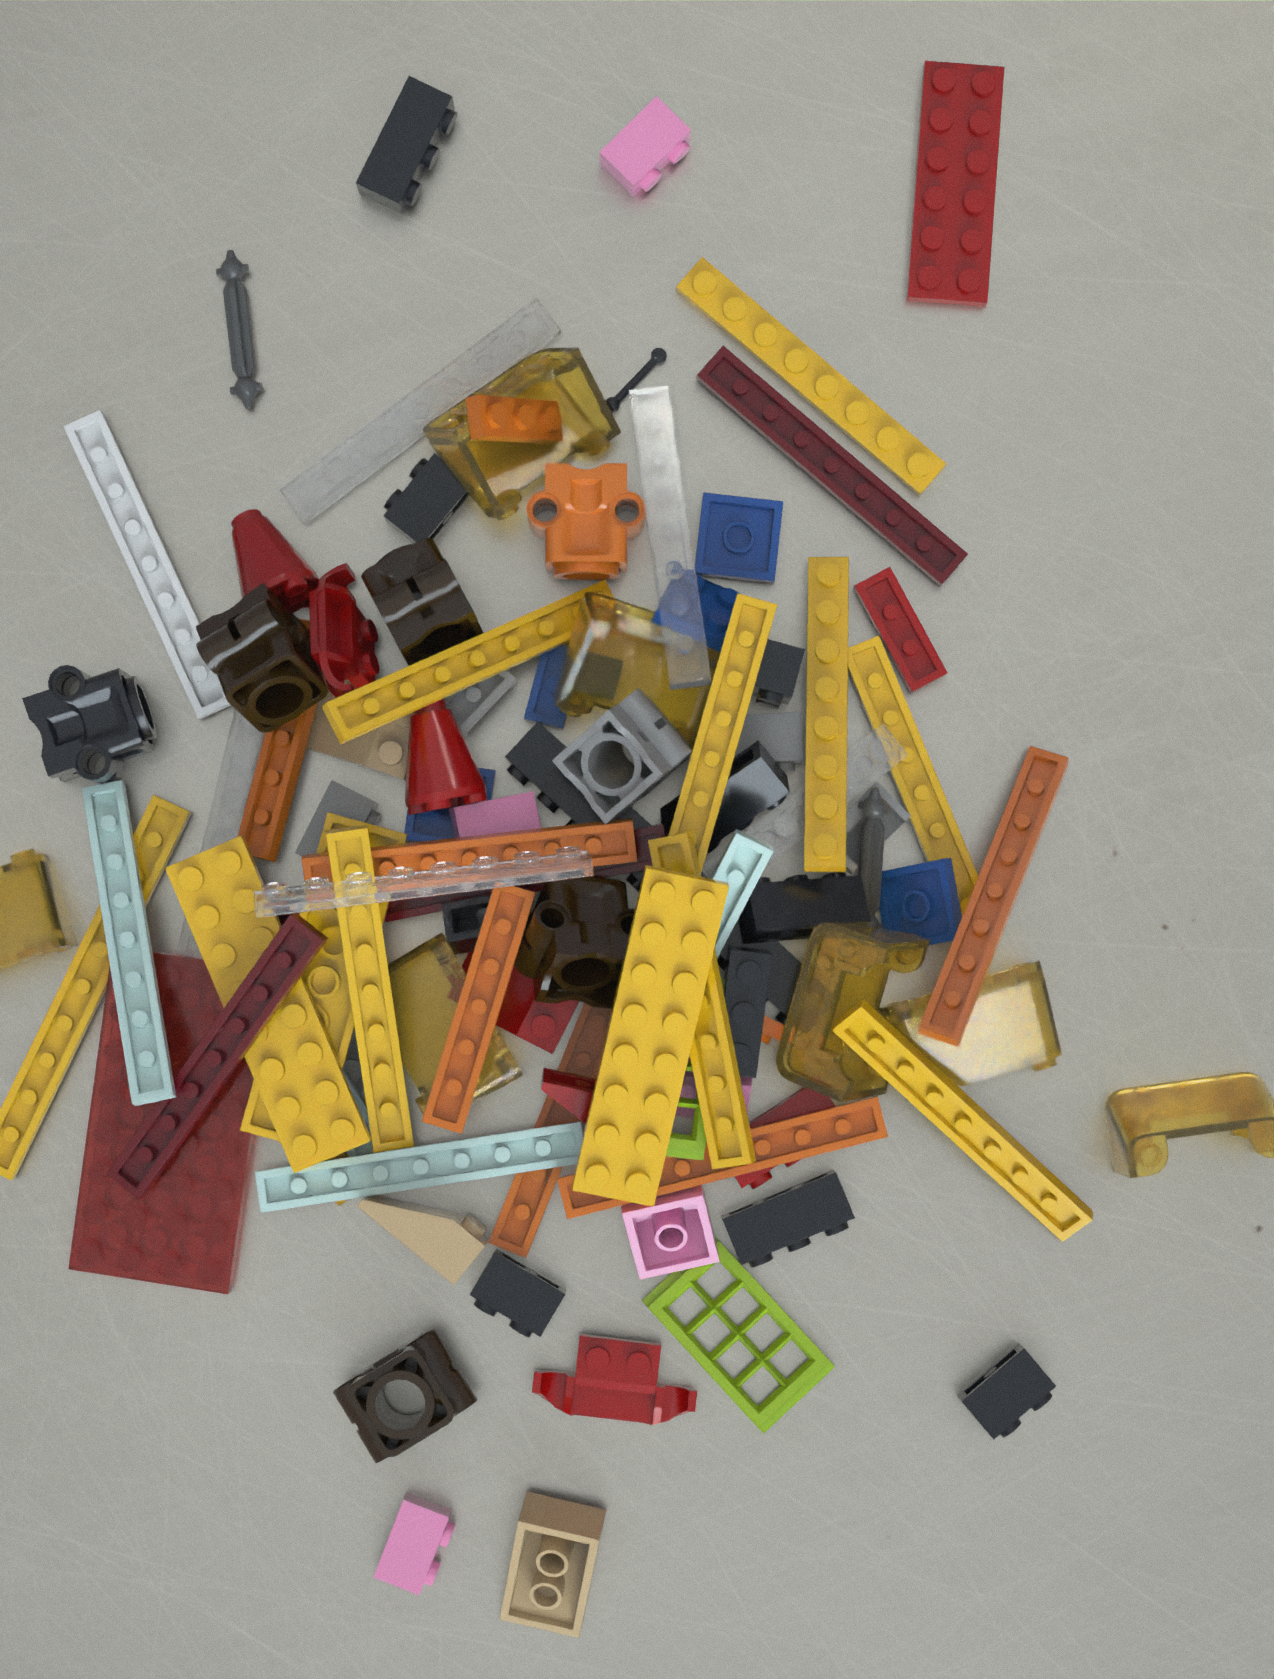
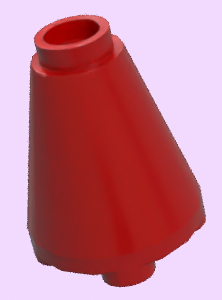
(270, 559)
(439, 763)

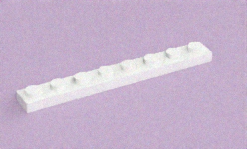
(146, 558)

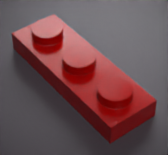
(900, 629)

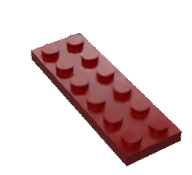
(955, 183)

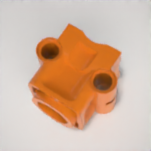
(585, 535)

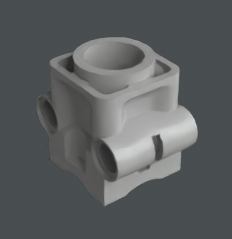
(602, 770)

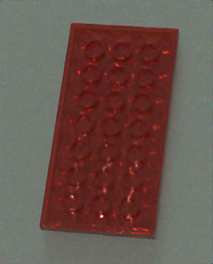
(193, 1212)

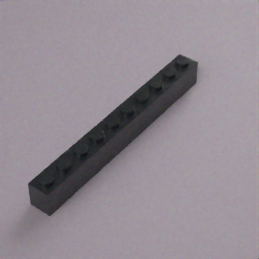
(533, 762)

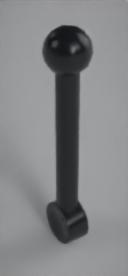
(658, 357)

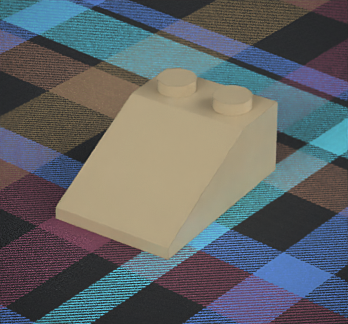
(378, 750)
(433, 1234)
(552, 1564)

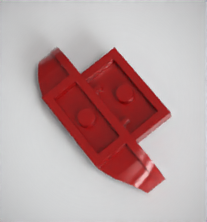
(341, 634)
(615, 1382)

